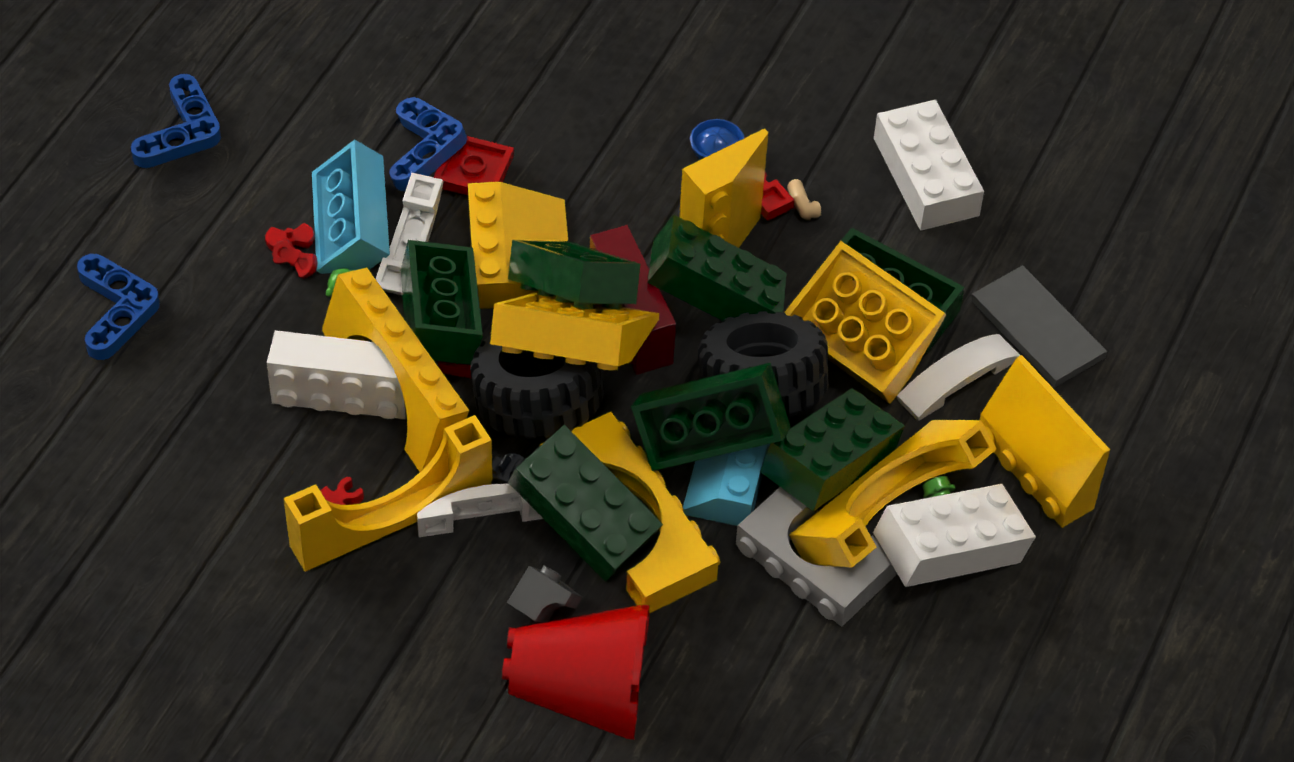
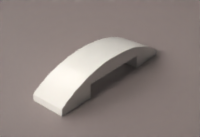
(415, 223)
(955, 371)
(470, 503)

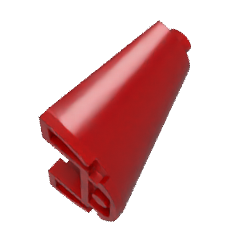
(582, 666)

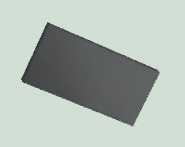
(1038, 326)

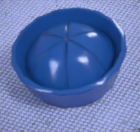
(713, 136)

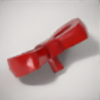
(301, 236)
(305, 263)

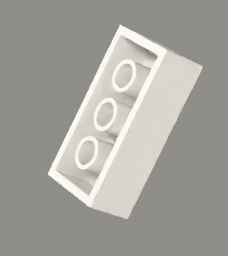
(928, 165)
(333, 375)
(953, 534)

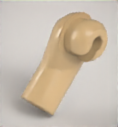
(805, 208)

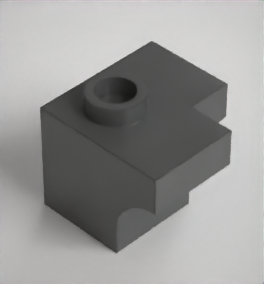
(542, 594)

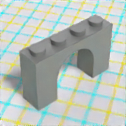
(832, 589)

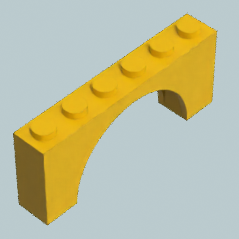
(365, 312)
(328, 530)
(839, 530)
(680, 557)

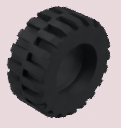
(788, 342)
(532, 393)

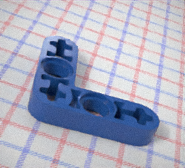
(191, 125)
(442, 138)
(126, 304)

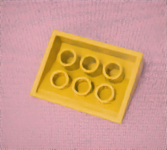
(726, 189)
(506, 214)
(869, 320)
(570, 332)
(1045, 444)

